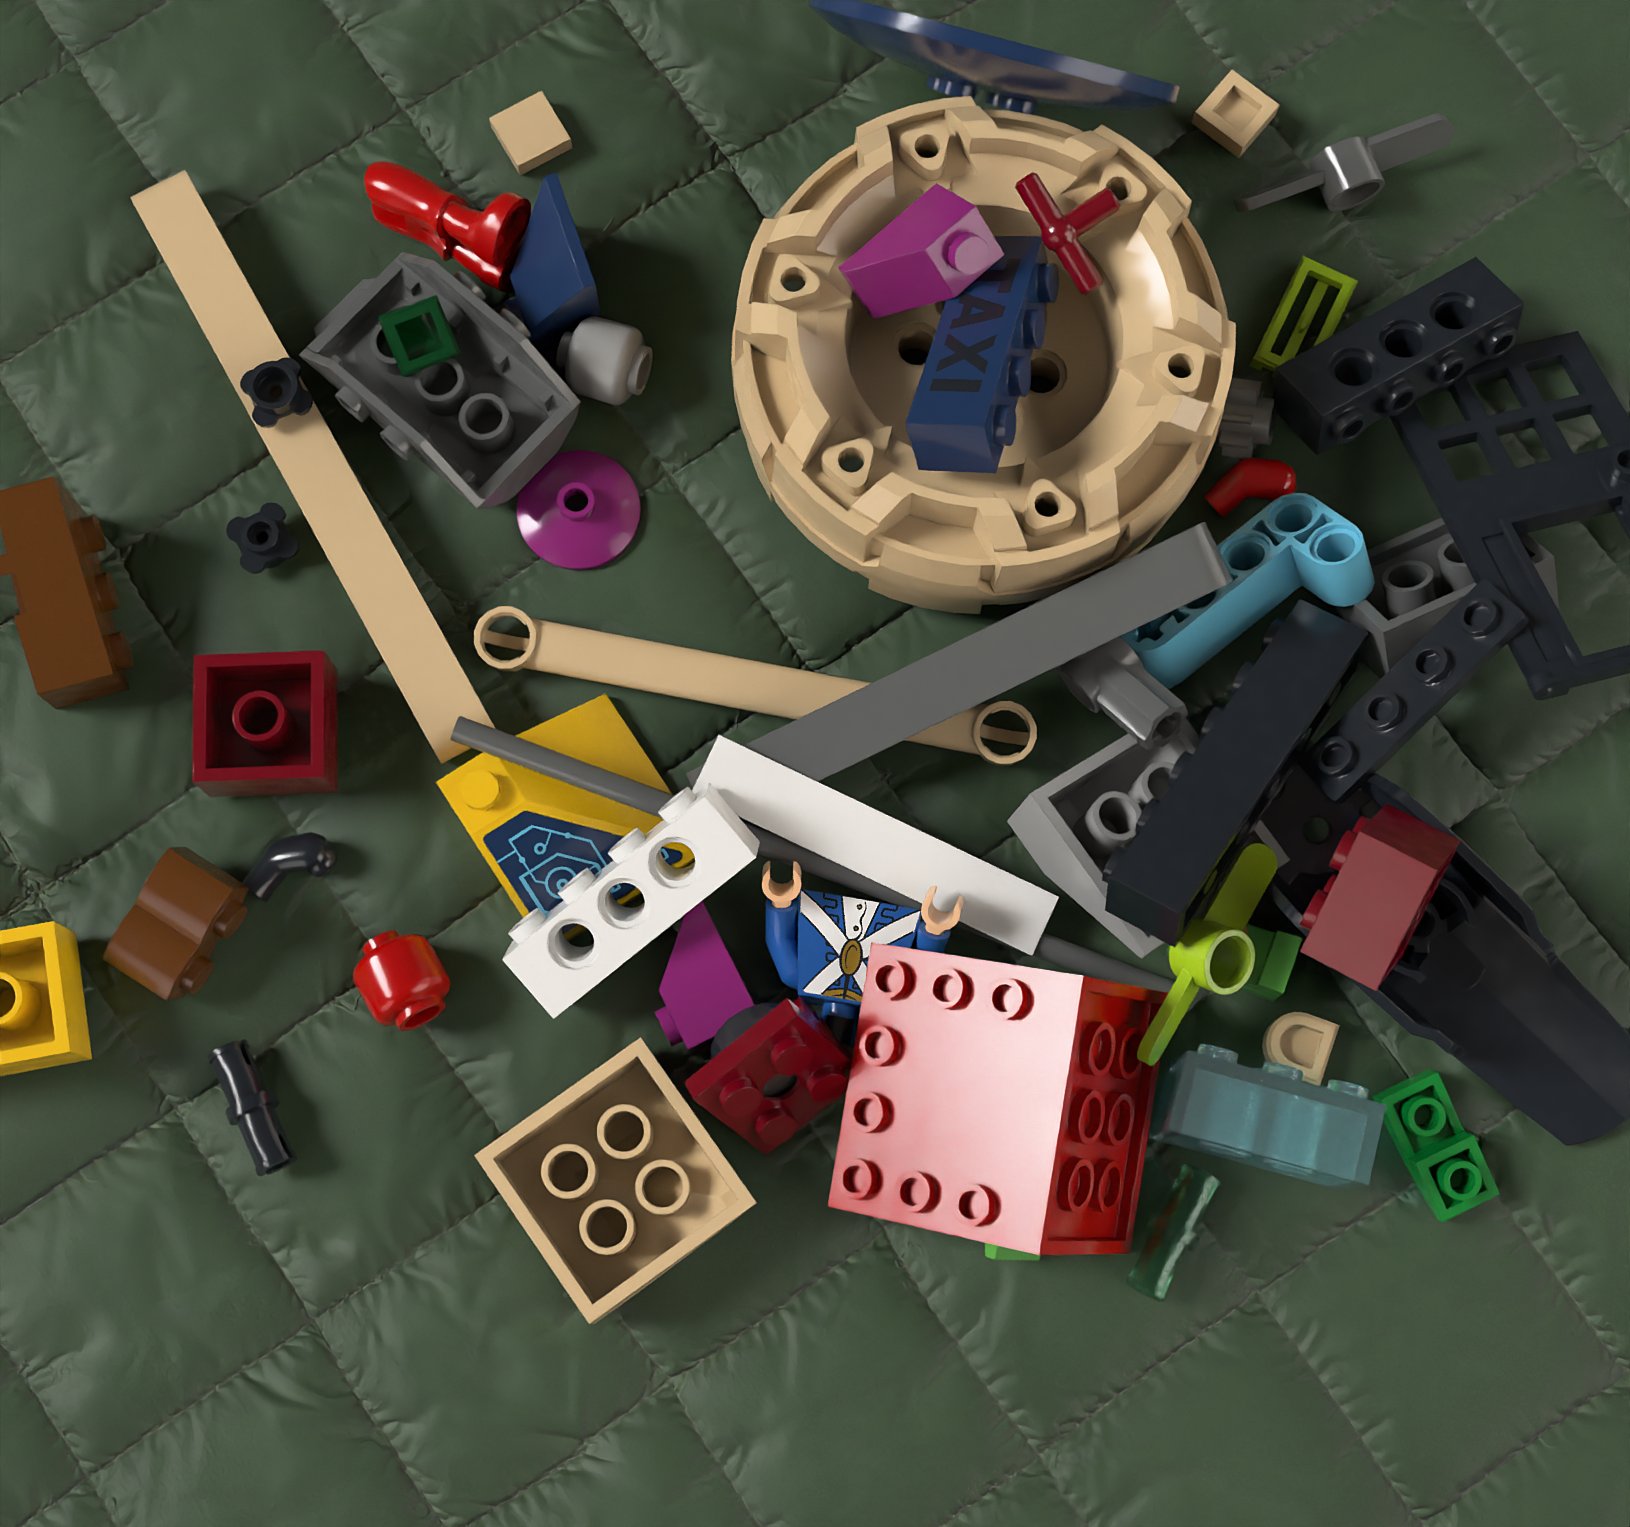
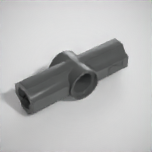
(1117, 683)

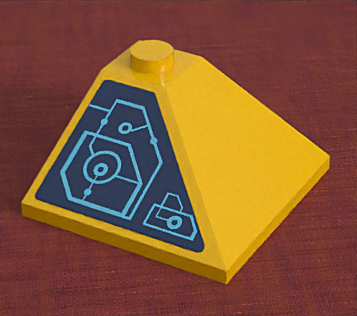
(546, 830)

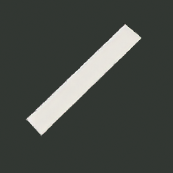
(876, 845)

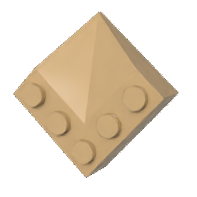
(615, 1181)

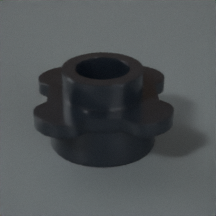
(271, 375)
(278, 547)

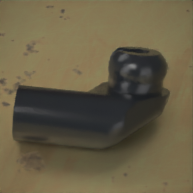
(286, 856)

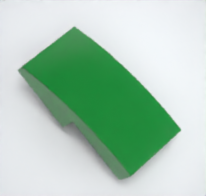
(1435, 1146)

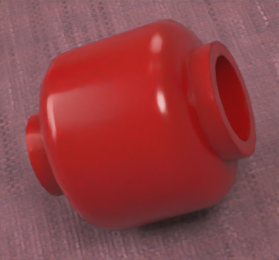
(401, 980)

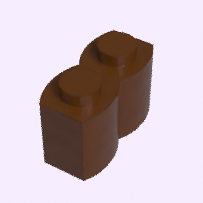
(177, 924)

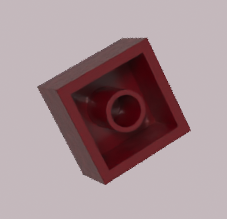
(265, 724)
(1379, 895)

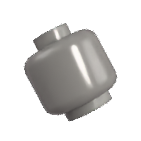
(605, 360)

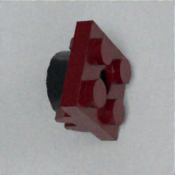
(771, 1072)

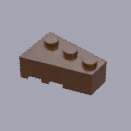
(62, 594)

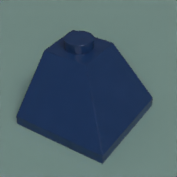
(552, 272)

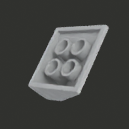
(1092, 810)

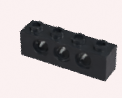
(1397, 355)

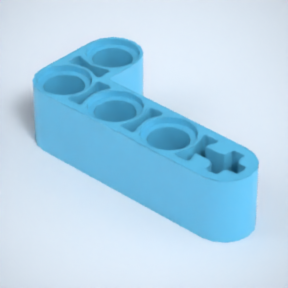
(1269, 557)

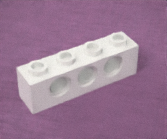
(562, 972)

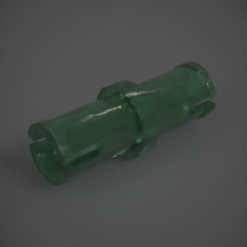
(1173, 1232)

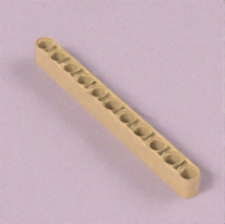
(314, 468)

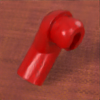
(1253, 479)

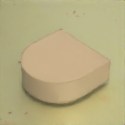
(1300, 1043)

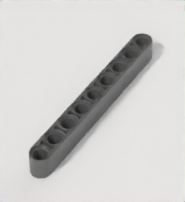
(998, 657)

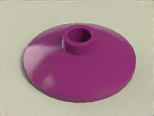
(583, 537)

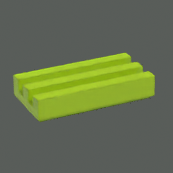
(1326, 277)

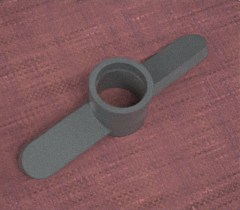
(1352, 167)

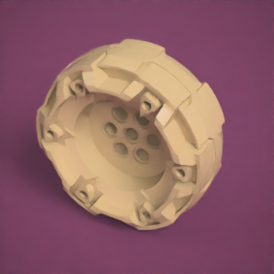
(1091, 462)

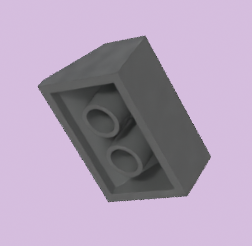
(1416, 586)

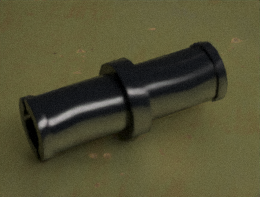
(252, 1107)

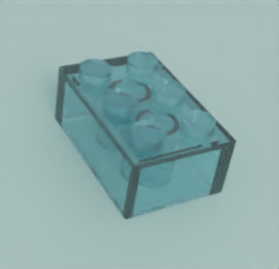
(1269, 1118)

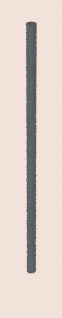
(772, 846)

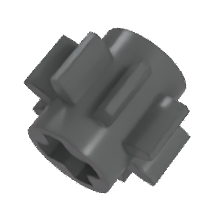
(1246, 419)

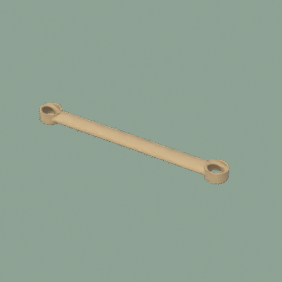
(719, 679)

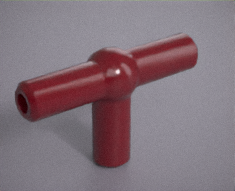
(1062, 231)

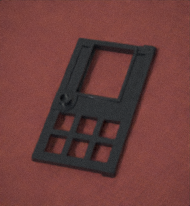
(1494, 509)

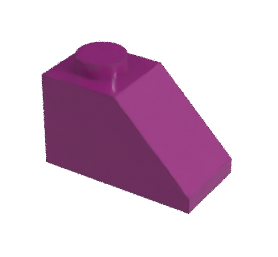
(922, 255)
(699, 984)

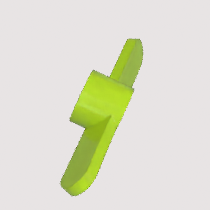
(1218, 934)

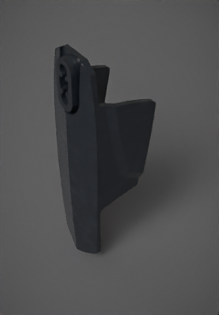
(1473, 971)

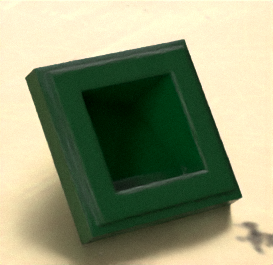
(419, 335)

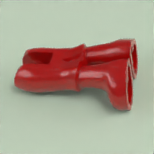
(476, 239)

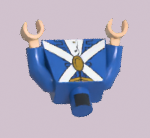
(827, 938)

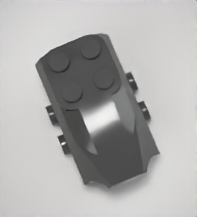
(472, 419)

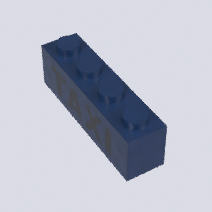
(982, 361)

